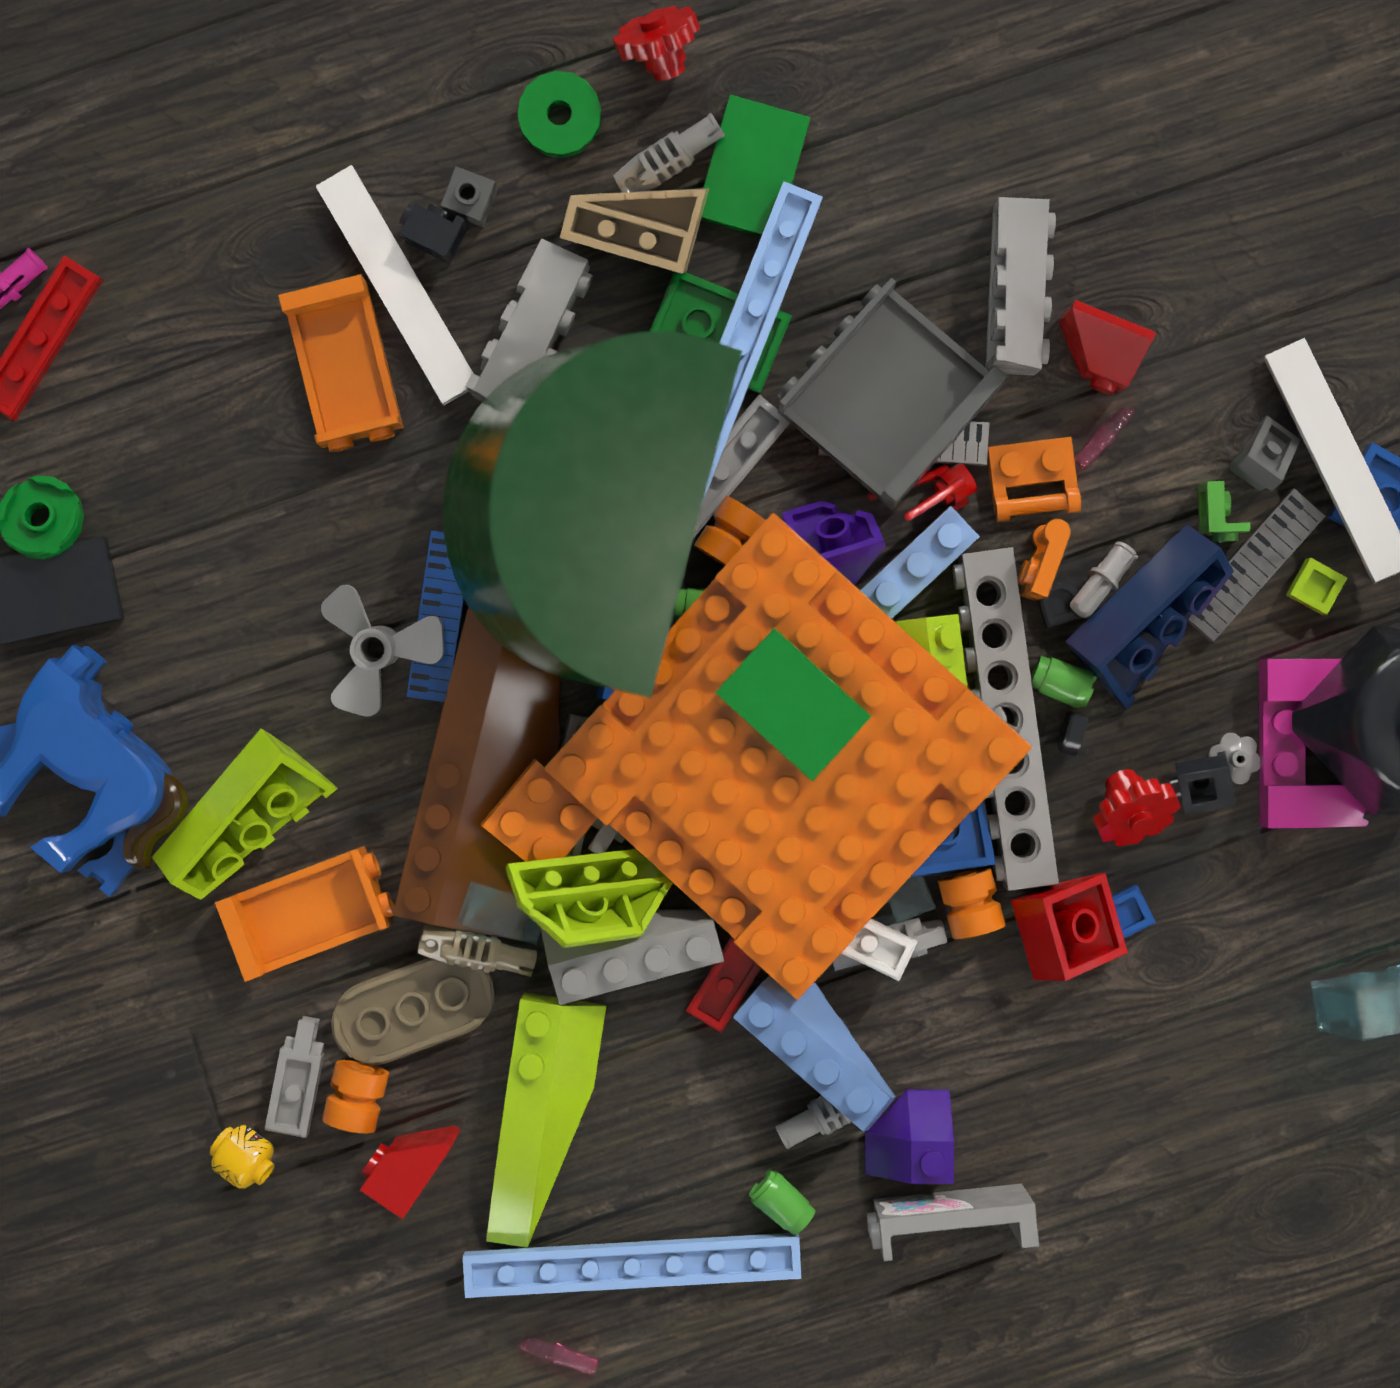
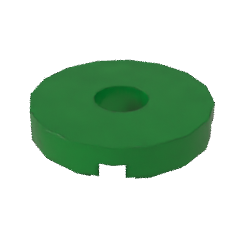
(553, 90)
(53, 536)

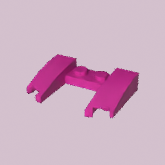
(1283, 790)

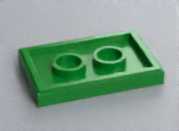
(751, 164)
(704, 310)
(793, 704)

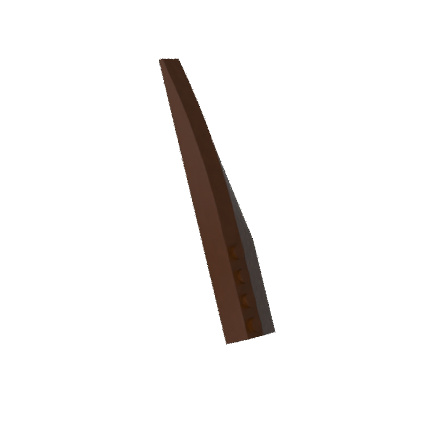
(489, 731)

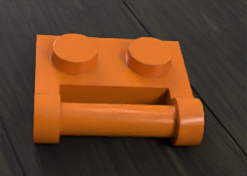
(1032, 465)
(1039, 572)

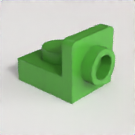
(1213, 506)

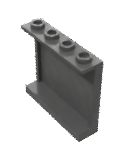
(888, 395)

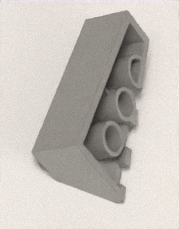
(1018, 285)
(537, 319)
(670, 945)

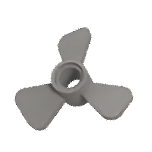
(361, 688)

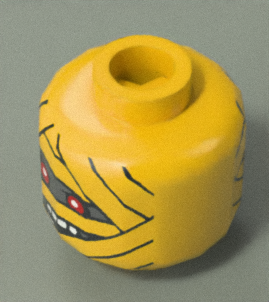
(242, 1156)

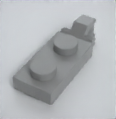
(296, 1081)

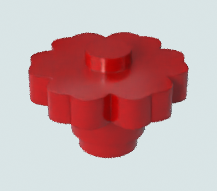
(658, 40)
(1134, 808)

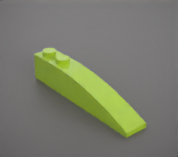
(544, 1101)

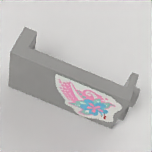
(953, 1211)

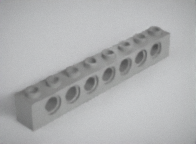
(998, 568)

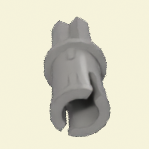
(1103, 579)

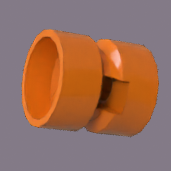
(731, 531)
(971, 903)
(355, 1096)

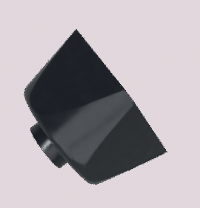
(1355, 721)

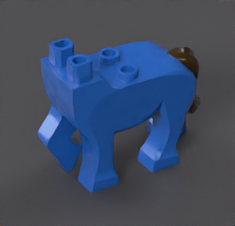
(80, 741)

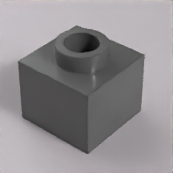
(473, 210)

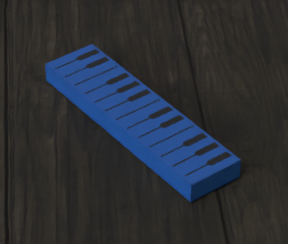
(441, 599)

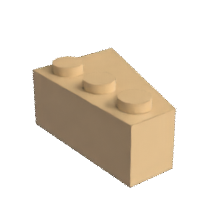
(638, 225)

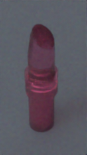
(1104, 437)
(560, 1355)

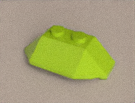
(590, 895)

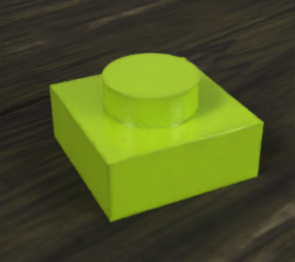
(1316, 586)

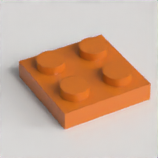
(538, 817)

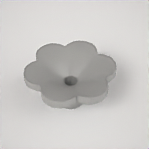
(1234, 747)

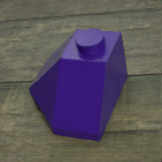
(840, 537)
(913, 1139)

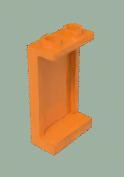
(342, 363)
(306, 912)

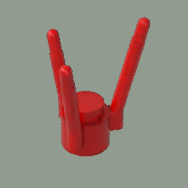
(952, 487)

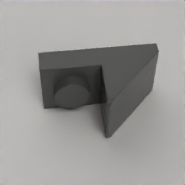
(1265, 455)

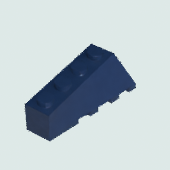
(1150, 613)

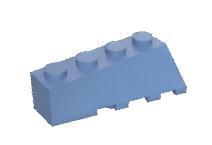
(817, 1048)

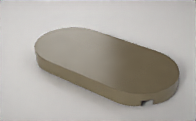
(410, 1010)

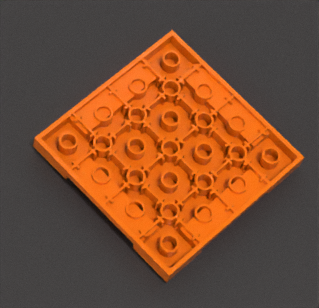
(736, 823)

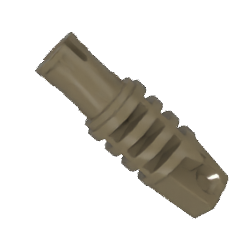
(474, 950)

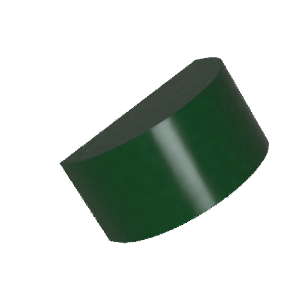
(585, 499)

